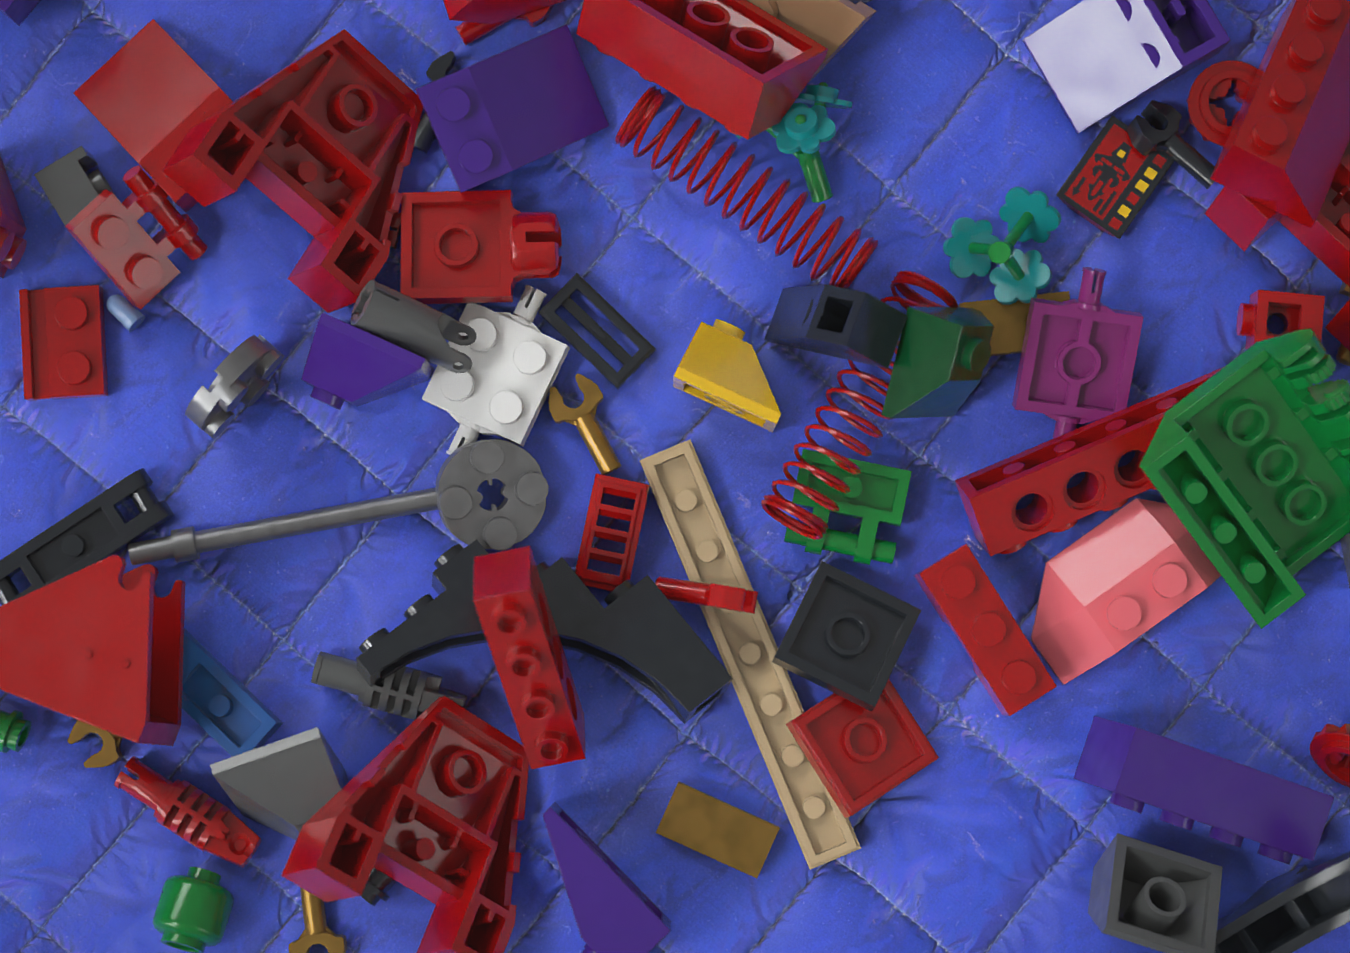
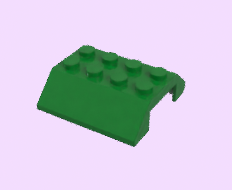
(1260, 467)

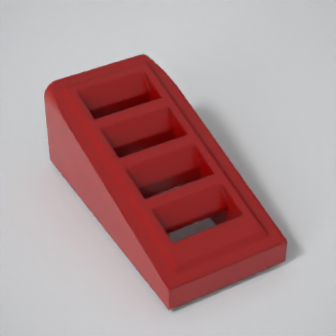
(621, 488)

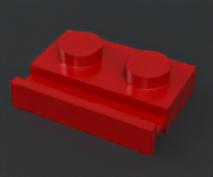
(63, 342)

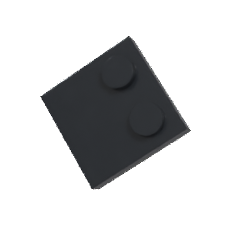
(846, 636)

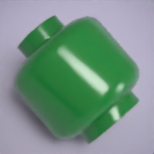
(193, 910)

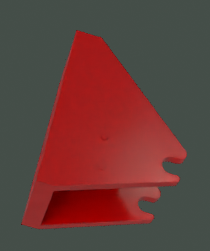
(100, 650)

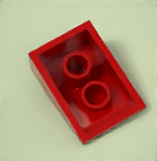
(151, 100)

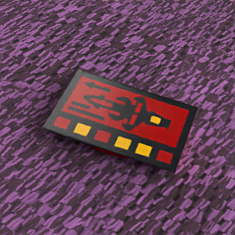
(1113, 180)

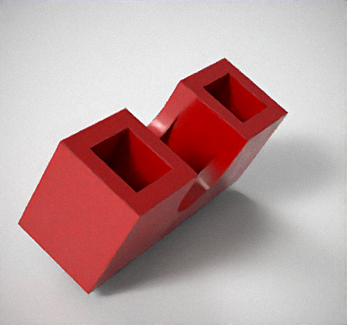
(986, 630)

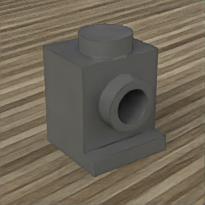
(71, 184)

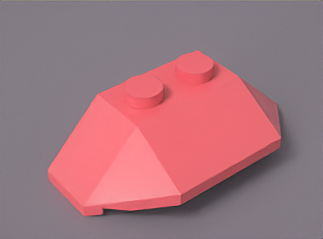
(1116, 586)

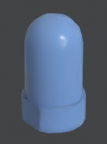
(124, 312)

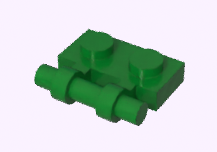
(874, 497)

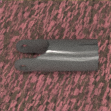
(412, 326)

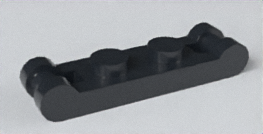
(84, 536)

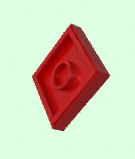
(861, 750)

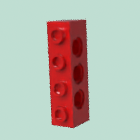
(529, 657)

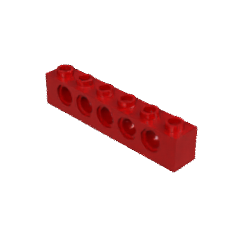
(1046, 469)

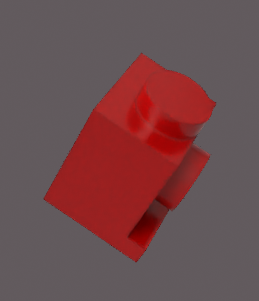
(1294, 309)

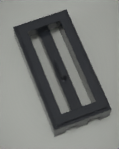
(630, 363)

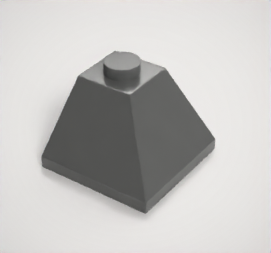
(283, 780)
(1156, 897)

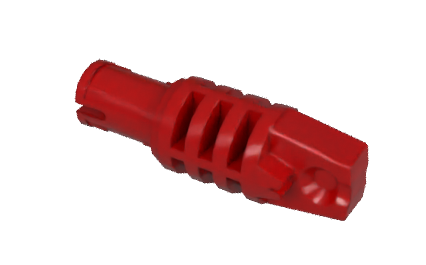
(191, 813)

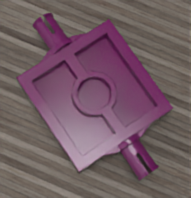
(1077, 357)

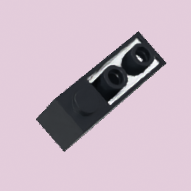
(837, 324)

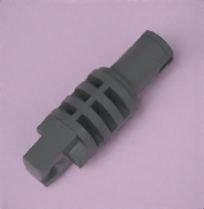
(402, 693)

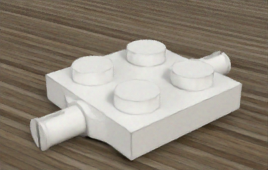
(507, 377)

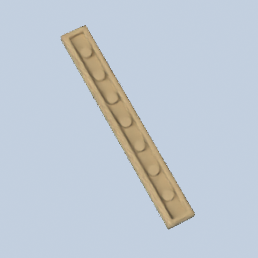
(747, 651)

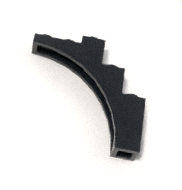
(634, 633)
(1289, 910)

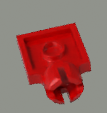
(473, 246)

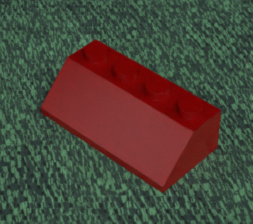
(710, 54)
(1294, 114)

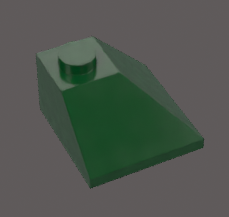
(937, 361)

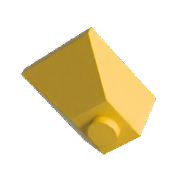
(727, 374)

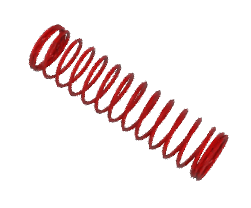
(641, 117)
(816, 526)

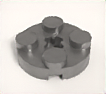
(238, 380)
(522, 487)

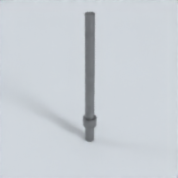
(187, 544)

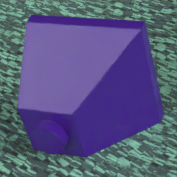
(358, 366)

